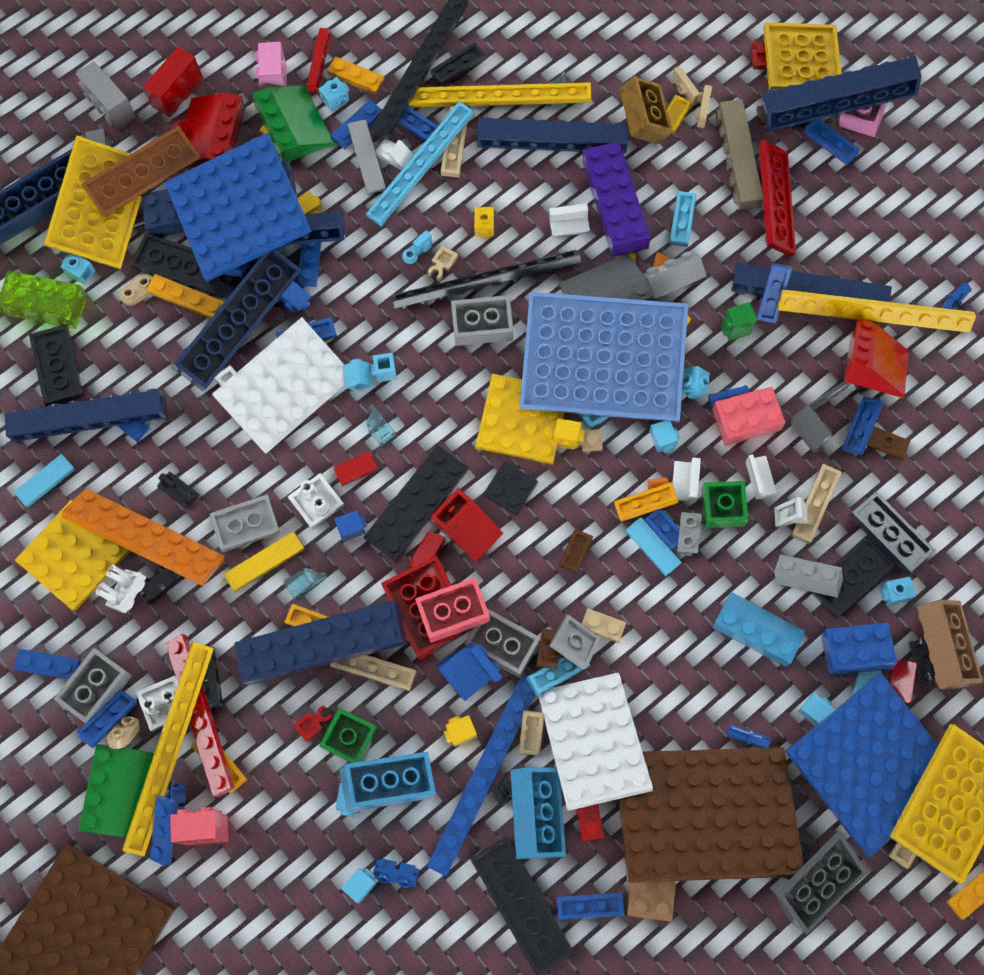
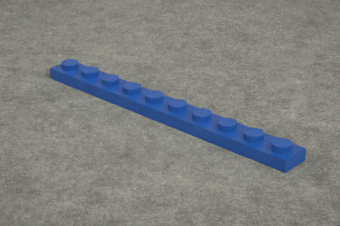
(482, 778)

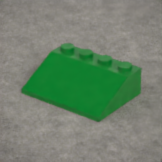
(292, 121)
(114, 790)

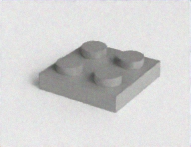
(575, 642)

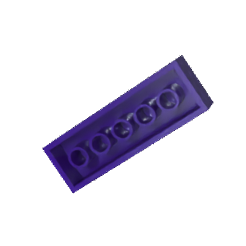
(616, 199)

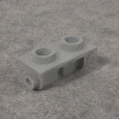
(689, 533)

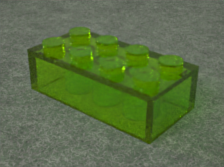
(42, 299)

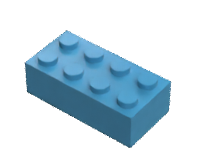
(387, 781)
(537, 813)

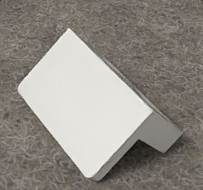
(569, 220)
(760, 477)
(686, 480)

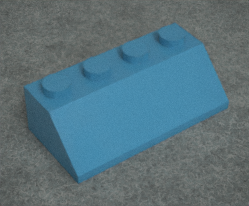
(759, 629)

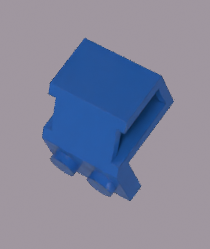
(468, 670)

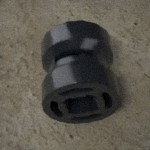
(499, 793)

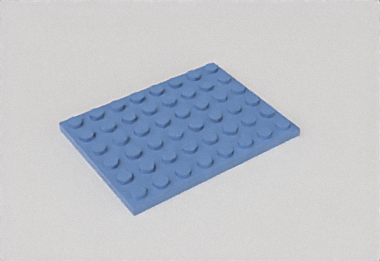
(604, 356)

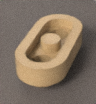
(138, 290)
(123, 733)

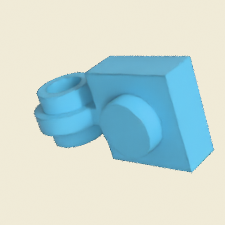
(420, 245)

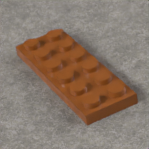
(140, 171)

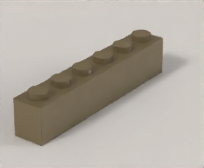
(740, 155)

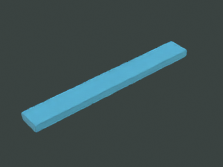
(420, 163)

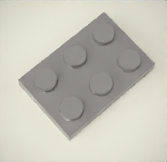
(244, 523)

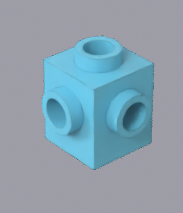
(334, 93)
(695, 382)

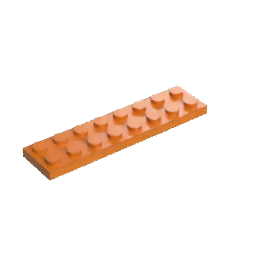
(143, 536)

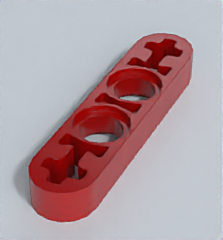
(318, 60)

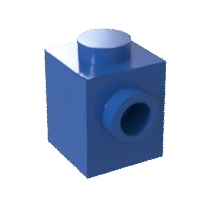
(295, 298)
(350, 525)

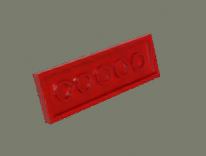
(777, 198)

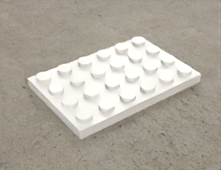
(282, 385)
(594, 742)

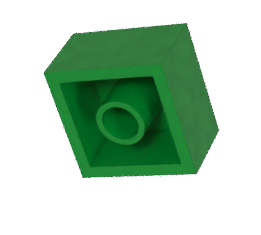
(724, 504)
(349, 737)

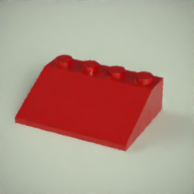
(214, 124)
(876, 360)
(408, 586)

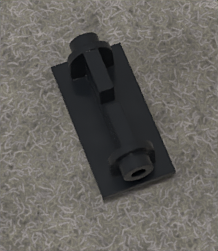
(177, 489)
(151, 586)
(920, 655)

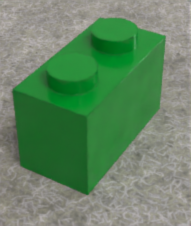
(738, 321)

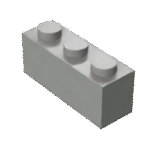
(675, 274)
(808, 575)

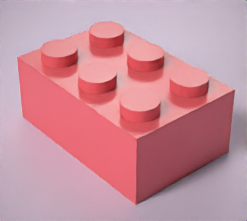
(748, 416)
(453, 610)
(199, 827)

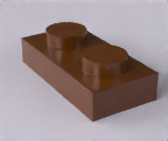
(547, 655)

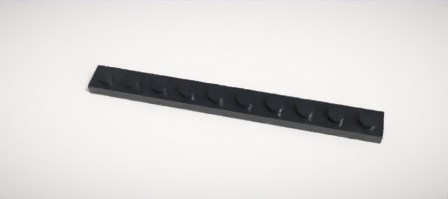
(418, 68)
(492, 277)

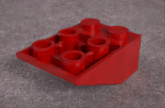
(466, 525)

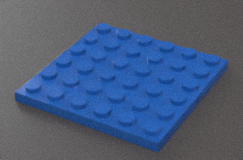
(237, 207)
(866, 761)

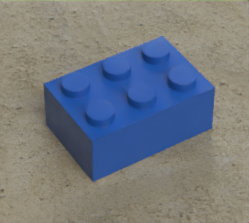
(859, 649)

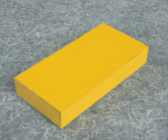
(677, 110)

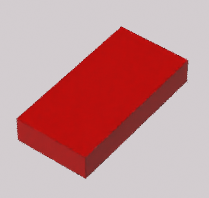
(355, 468)

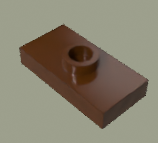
(888, 443)
(576, 551)

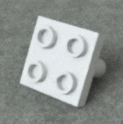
(315, 500)
(123, 595)
(157, 701)

